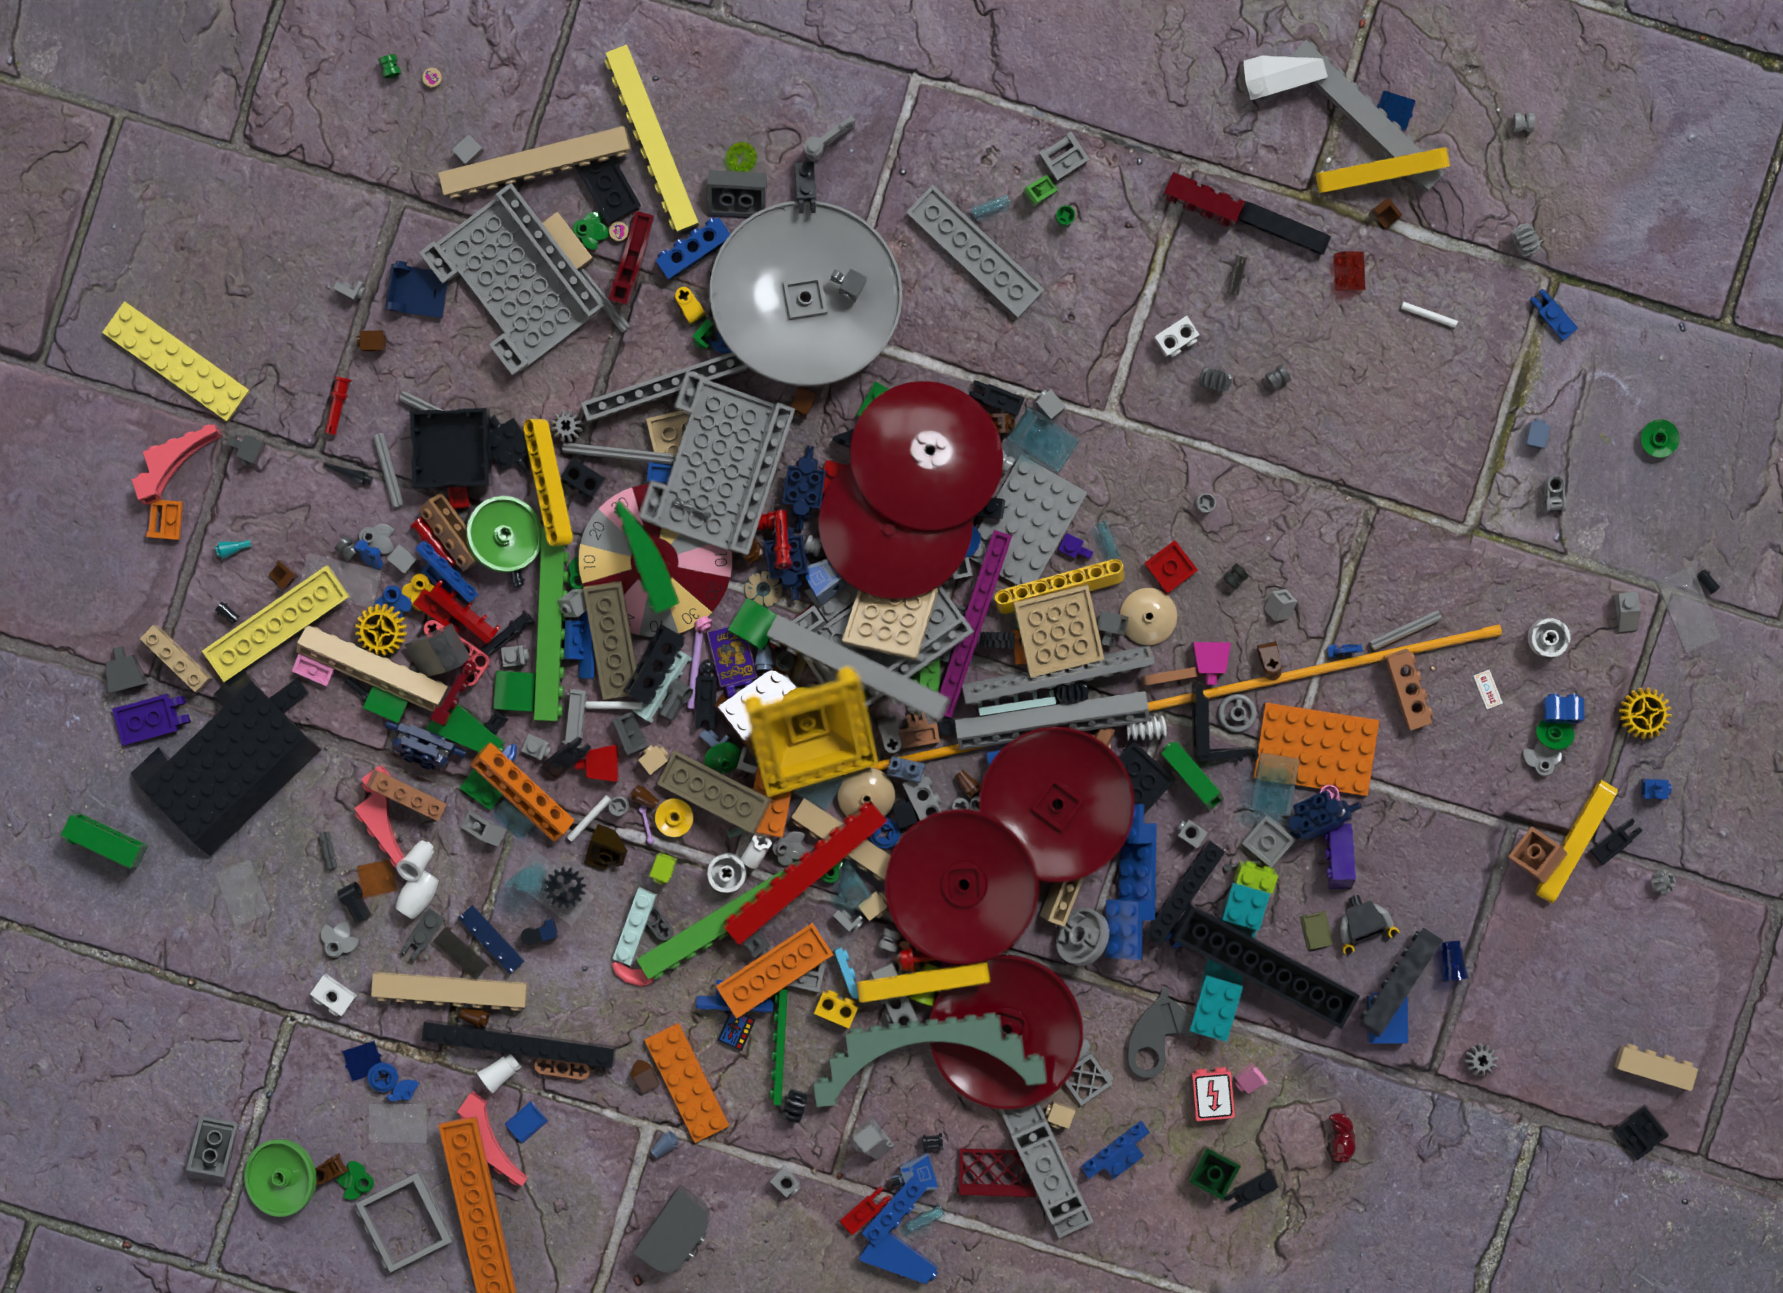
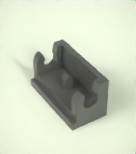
(630, 733)

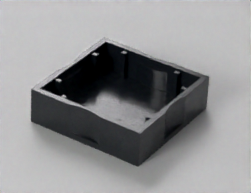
(451, 448)

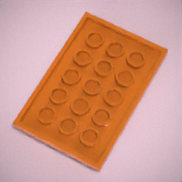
(1328, 745)

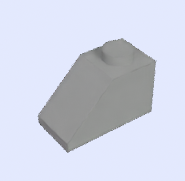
(1627, 611)
(483, 828)

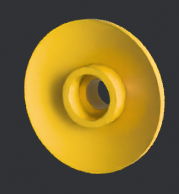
(666, 824)

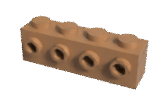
(449, 529)

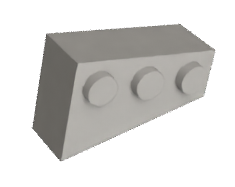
(871, 1139)

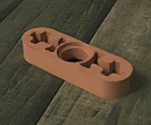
(1170, 676)
(576, 1075)

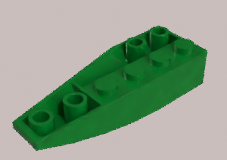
(648, 562)

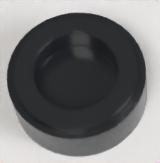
(946, 726)

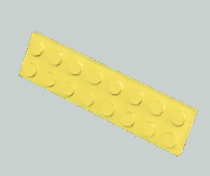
(176, 361)
(275, 623)

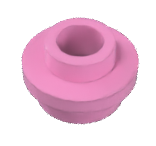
(703, 624)

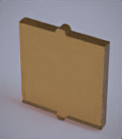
(377, 878)

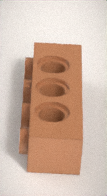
(1395, 662)
(406, 795)

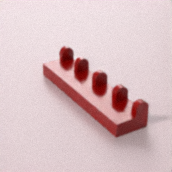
(462, 612)

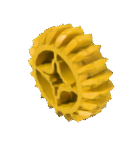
(379, 637)
(1628, 716)

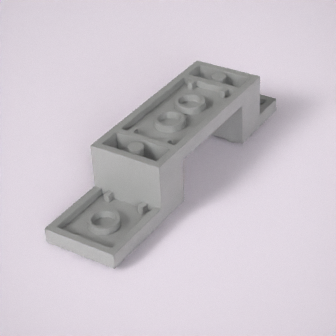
(1047, 1168)

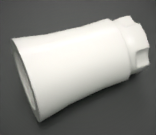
(415, 861)
(499, 1072)

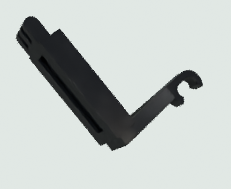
(1201, 733)

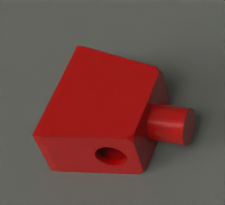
(601, 763)

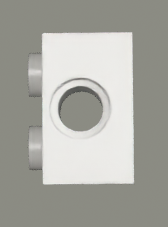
(344, 995)

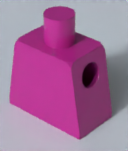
(1211, 659)

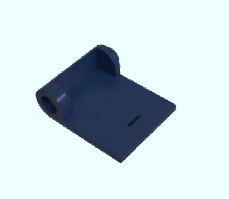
(414, 290)

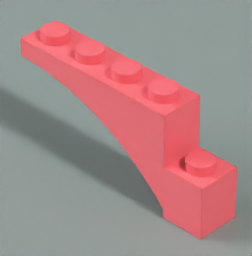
(167, 458)
(375, 814)
(476, 1106)

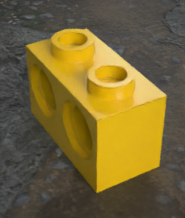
(834, 1013)

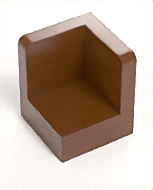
(1386, 213)
(283, 575)

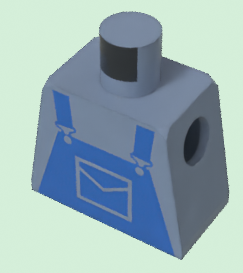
(823, 580)
(920, 1168)

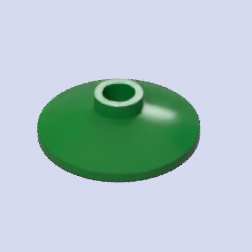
(1669, 436)
(1562, 731)
(723, 757)

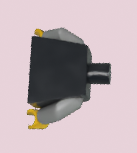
(1364, 922)

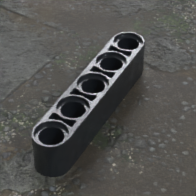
(1284, 228)

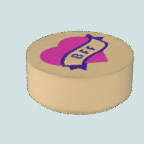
(432, 77)
(618, 231)

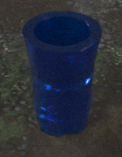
(1453, 961)

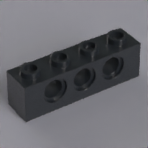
(652, 654)

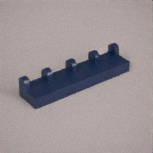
(491, 939)

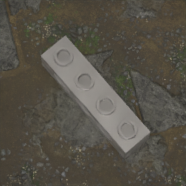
(921, 806)
(906, 1008)

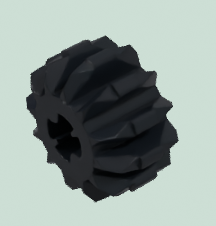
(1072, 693)
(794, 1106)

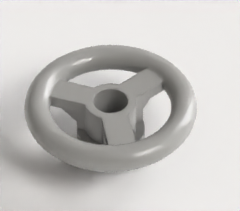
(1248, 722)

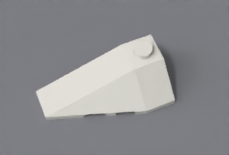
(1275, 74)

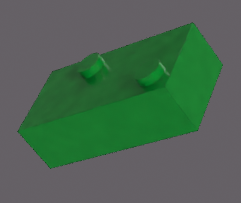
(103, 840)

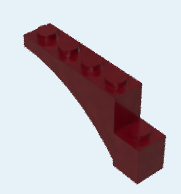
(632, 259)

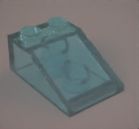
(1043, 439)
(1274, 784)

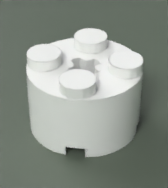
(1558, 642)
(726, 861)

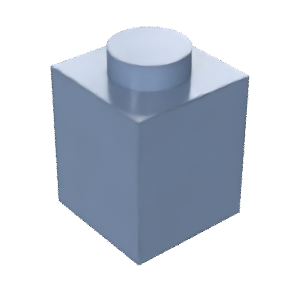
(1537, 434)

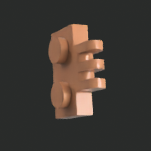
(918, 732)

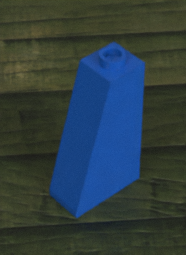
(899, 1258)

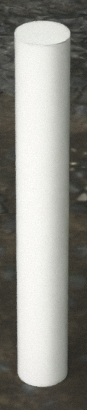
(1428, 314)
(613, 705)
(589, 818)

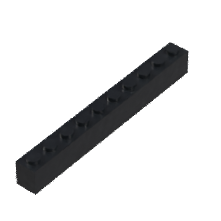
(519, 1043)

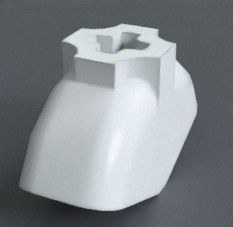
(756, 850)

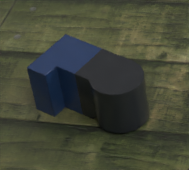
(535, 935)

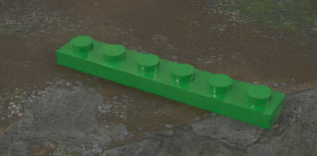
(778, 1054)

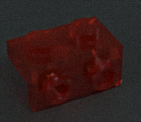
(1349, 271)

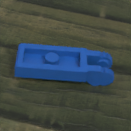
(1554, 316)

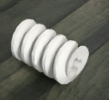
(1147, 728)

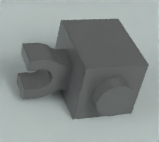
(851, 284)
(248, 450)
(1112, 625)
(757, 944)

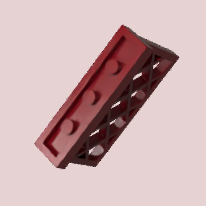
(993, 1189)

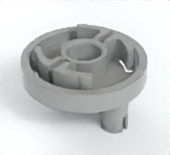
(1094, 940)

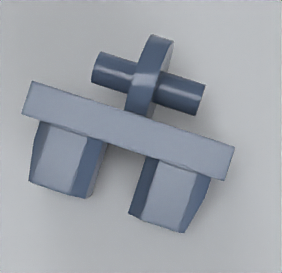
(906, 769)

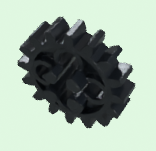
(575, 890)

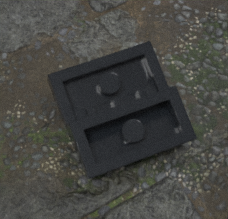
(1641, 1132)

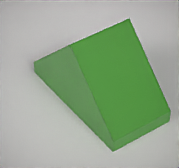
(1040, 190)

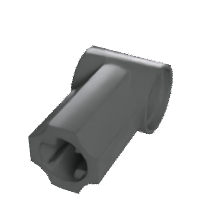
(678, 695)

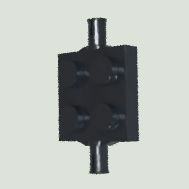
(508, 444)

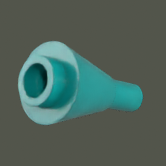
(227, 548)

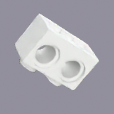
(1173, 333)

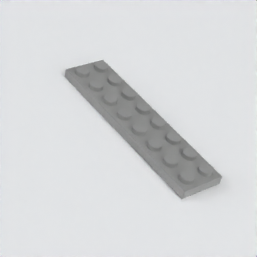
(975, 251)

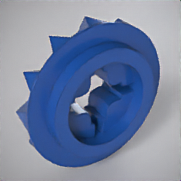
(894, 835)
(381, 1085)

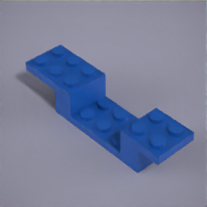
(1136, 890)

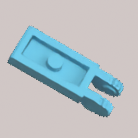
(847, 973)

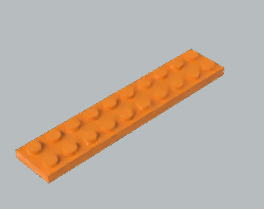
(477, 1206)

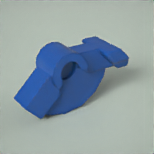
(369, 555)
(1347, 649)
(403, 1090)

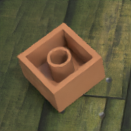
(1538, 855)

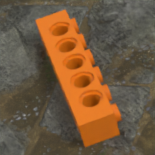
(522, 792)

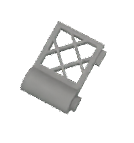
(815, 146)
(1084, 1056)

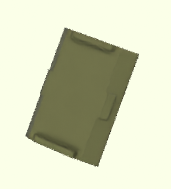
(1316, 930)

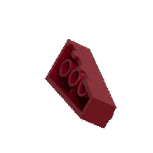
(1203, 199)

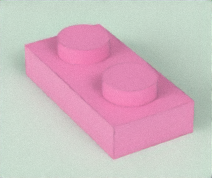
(313, 670)

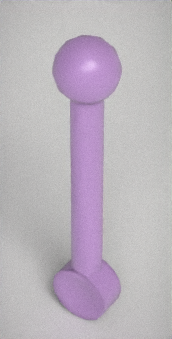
(643, 809)

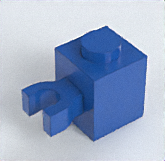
(1655, 789)

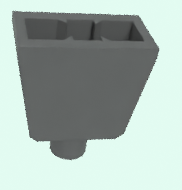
(124, 672)

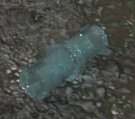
(991, 206)
(1108, 540)
(925, 1218)

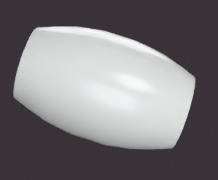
(417, 895)

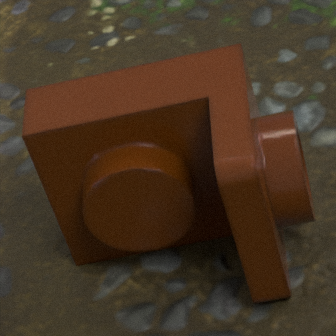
(1004, 422)

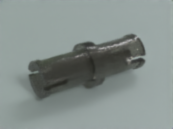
(1237, 275)

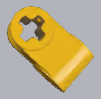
(690, 308)

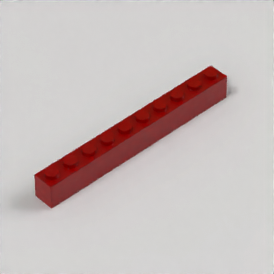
(804, 872)

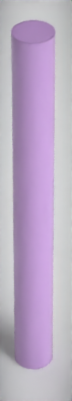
(695, 667)

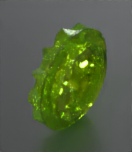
(739, 148)

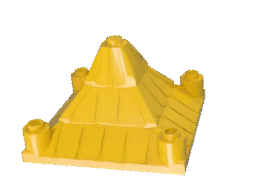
(811, 734)

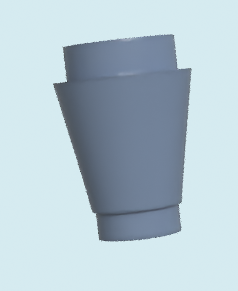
(764, 660)
(665, 1144)

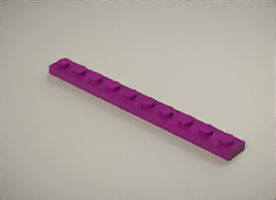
(975, 617)

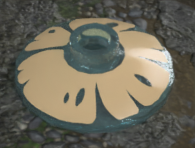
(773, 592)

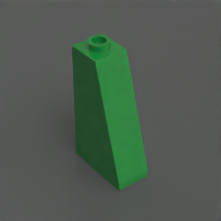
(466, 730)
(1192, 775)

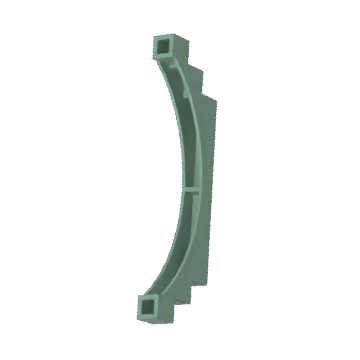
(974, 1031)

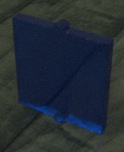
(1397, 108)
(361, 1059)

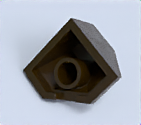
(605, 849)

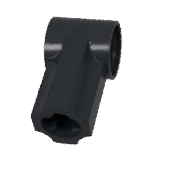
(352, 897)

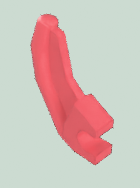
(631, 976)

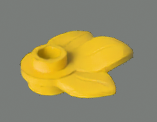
(412, 590)

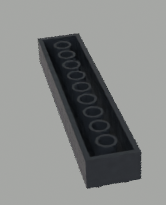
(1265, 966)

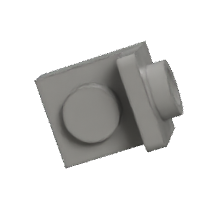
(346, 289)
(514, 655)
(536, 747)
(844, 918)

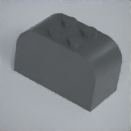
(675, 1232)

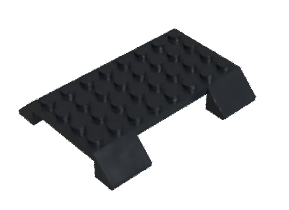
(227, 765)

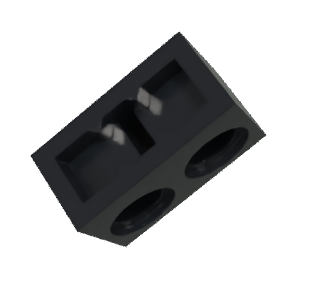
(584, 475)

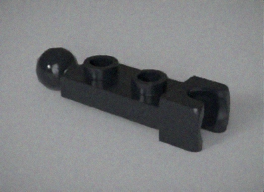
(706, 695)

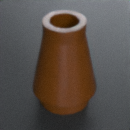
(968, 784)
(644, 797)
(475, 1016)

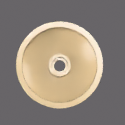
(1149, 601)
(864, 783)

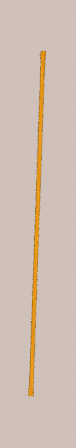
(1484, 633)

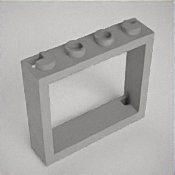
(431, 1206)

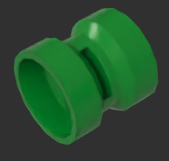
(389, 66)
(1067, 213)

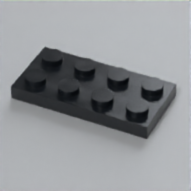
(609, 188)

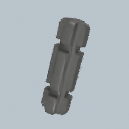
(328, 850)

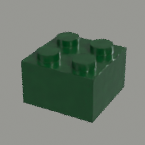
(1214, 1172)

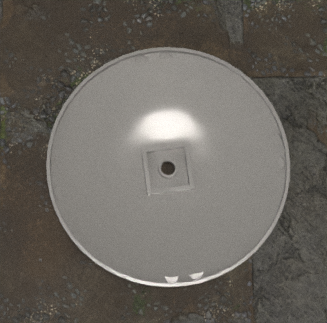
(791, 254)

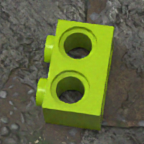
(663, 868)

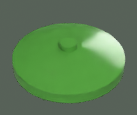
(504, 534)
(280, 1177)

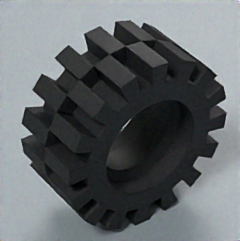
(997, 639)

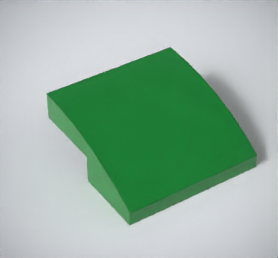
(753, 624)
(515, 691)
(385, 704)

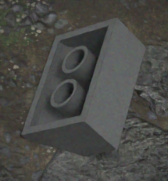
(736, 193)

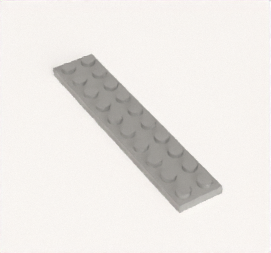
(1020, 682)

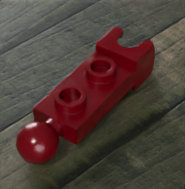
(441, 714)

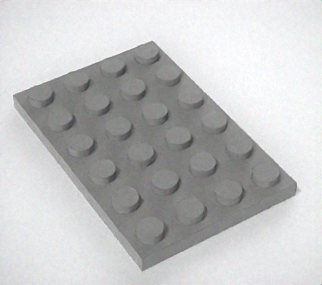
(1035, 514)

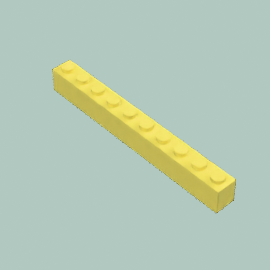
(652, 139)

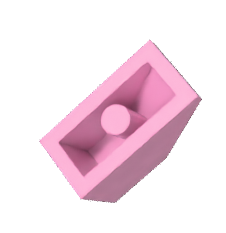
(1250, 1079)

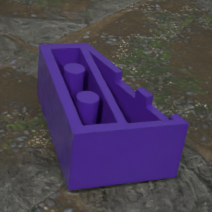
(1340, 857)

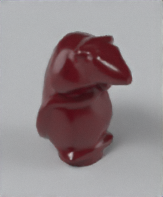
(1344, 1141)

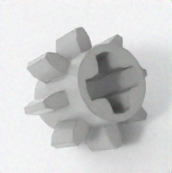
(1663, 882)

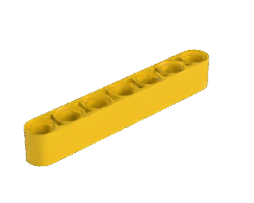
(1382, 170)
(547, 482)
(1066, 580)
(1578, 839)
(923, 982)

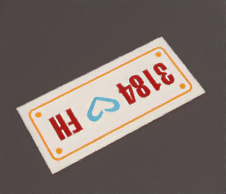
(1488, 689)

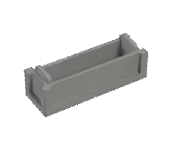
(576, 715)

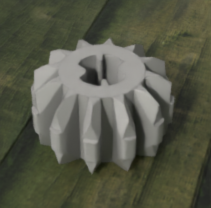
(1526, 240)
(559, 425)
(1487, 1055)

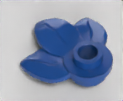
(400, 602)

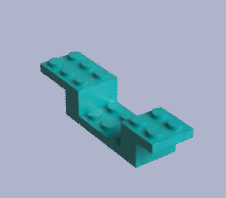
(1220, 986)

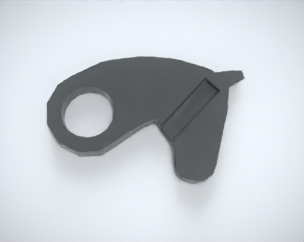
(1160, 1019)

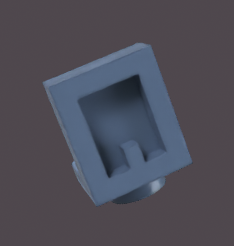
(711, 738)

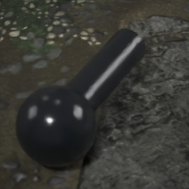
(358, 689)

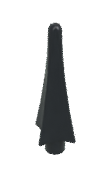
(356, 475)

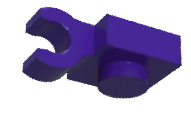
(1073, 546)

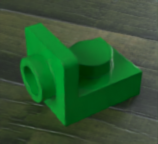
(704, 331)

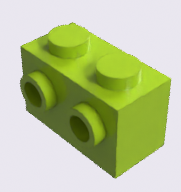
(1256, 877)

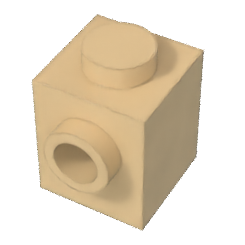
(654, 758)
(874, 905)
(1059, 1115)

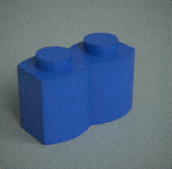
(1563, 709)

